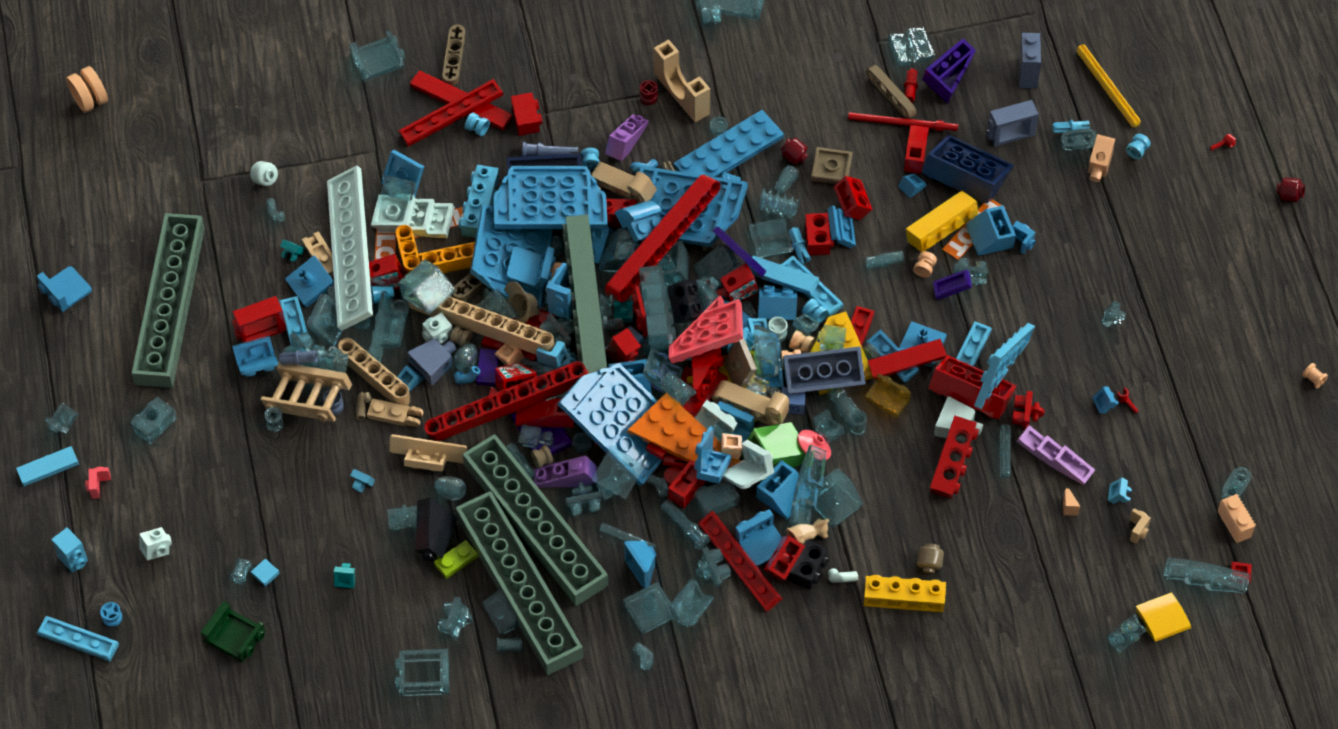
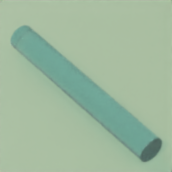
(623, 535)

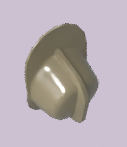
(523, 303)

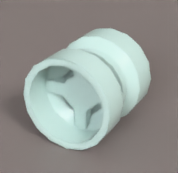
(778, 326)

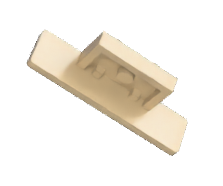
(426, 453)

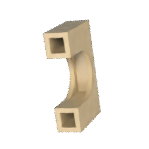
(692, 96)

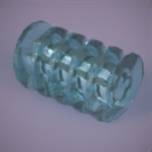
(778, 204)

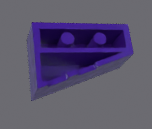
(949, 69)

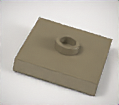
(831, 165)
(740, 364)

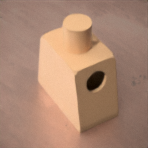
(1100, 157)

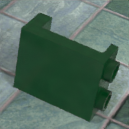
(232, 633)

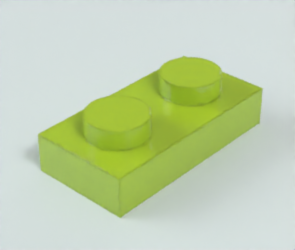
(456, 559)

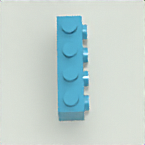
(480, 194)

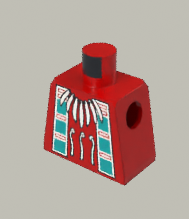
(386, 271)
(738, 284)
(512, 375)

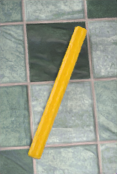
(1108, 86)

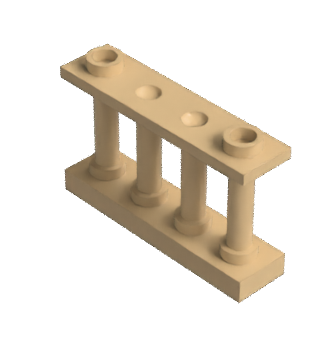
(303, 376)

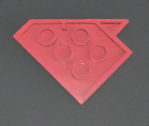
(711, 330)

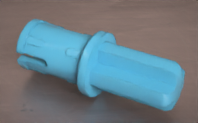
(1061, 127)
(799, 245)

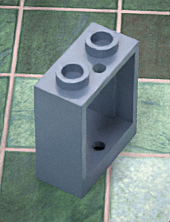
(1009, 115)

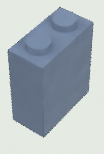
(1029, 60)

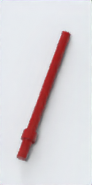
(939, 125)

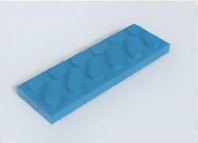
(732, 147)

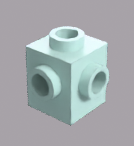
(437, 328)
(155, 543)

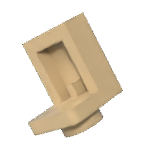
(1141, 529)

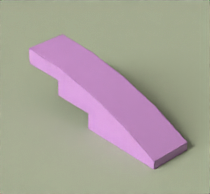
(1054, 455)

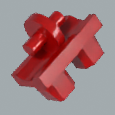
(1024, 402)

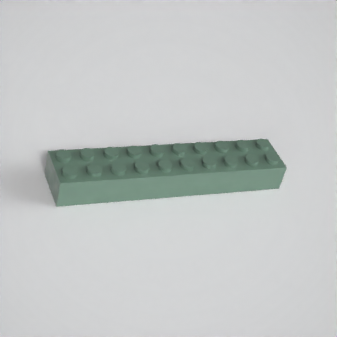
(584, 293)
(168, 300)
(536, 520)
(519, 582)

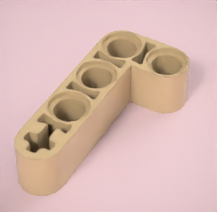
(623, 183)
(763, 409)

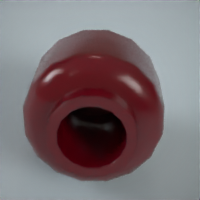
(794, 151)
(1291, 189)

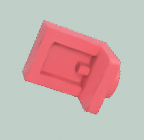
(95, 476)

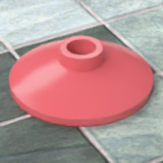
(809, 437)

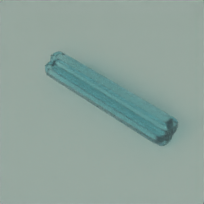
(1005, 451)

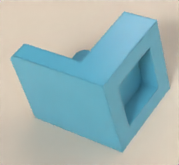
(554, 357)

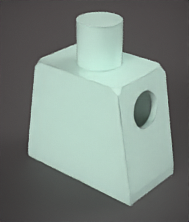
(951, 408)

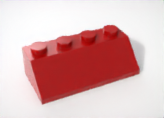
(964, 383)

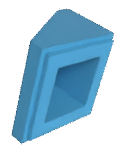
(911, 184)
(410, 377)

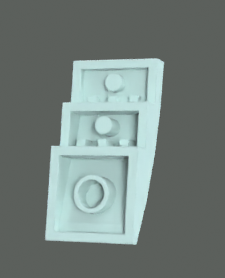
(422, 215)

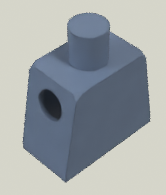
(432, 359)

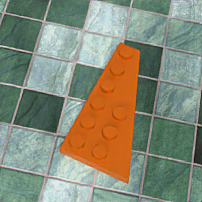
(673, 430)

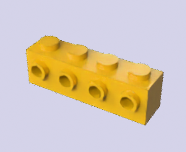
(942, 221)
(904, 593)

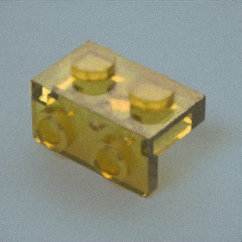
(888, 395)

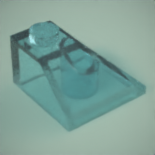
(837, 497)

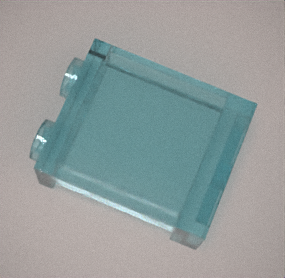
(378, 57)

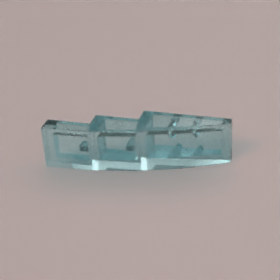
(809, 481)
(1208, 575)

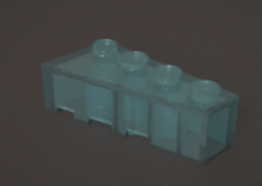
(656, 307)

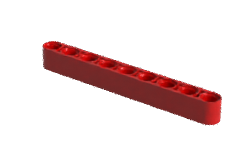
(663, 237)
(497, 401)

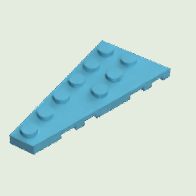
(1000, 360)

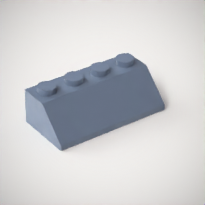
(823, 370)

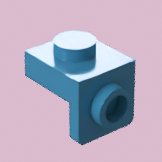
(1024, 235)

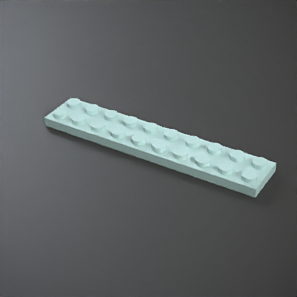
(349, 248)

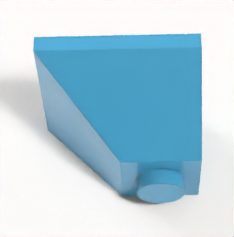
(640, 560)

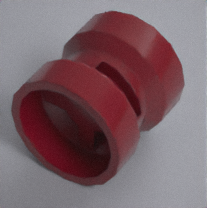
(648, 92)

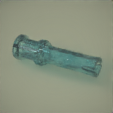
(690, 529)

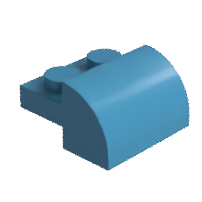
(640, 219)

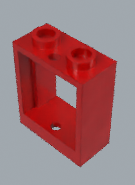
(255, 313)

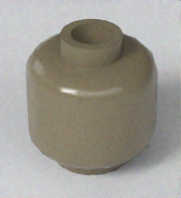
(930, 558)

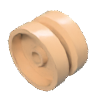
(87, 89)

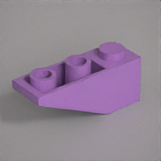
(625, 137)
(566, 473)

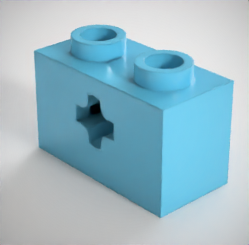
(70, 550)

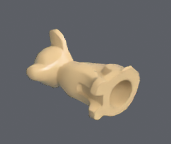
(806, 532)

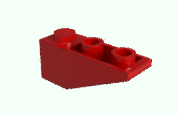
(916, 149)
(705, 371)
(544, 415)

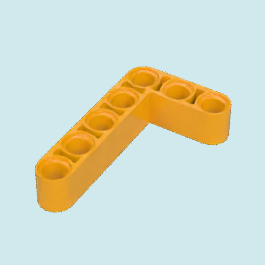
(437, 257)

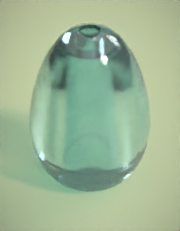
(465, 357)
(450, 487)

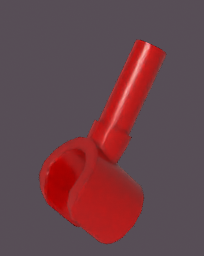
(1229, 140)
(1125, 399)

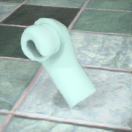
(836, 577)

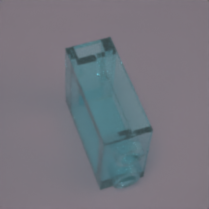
(423, 688)

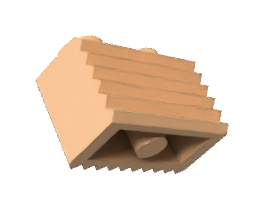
(1236, 518)

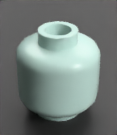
(263, 173)

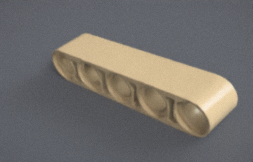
(378, 379)

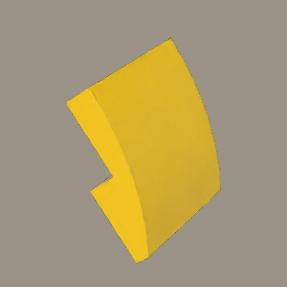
(1163, 617)

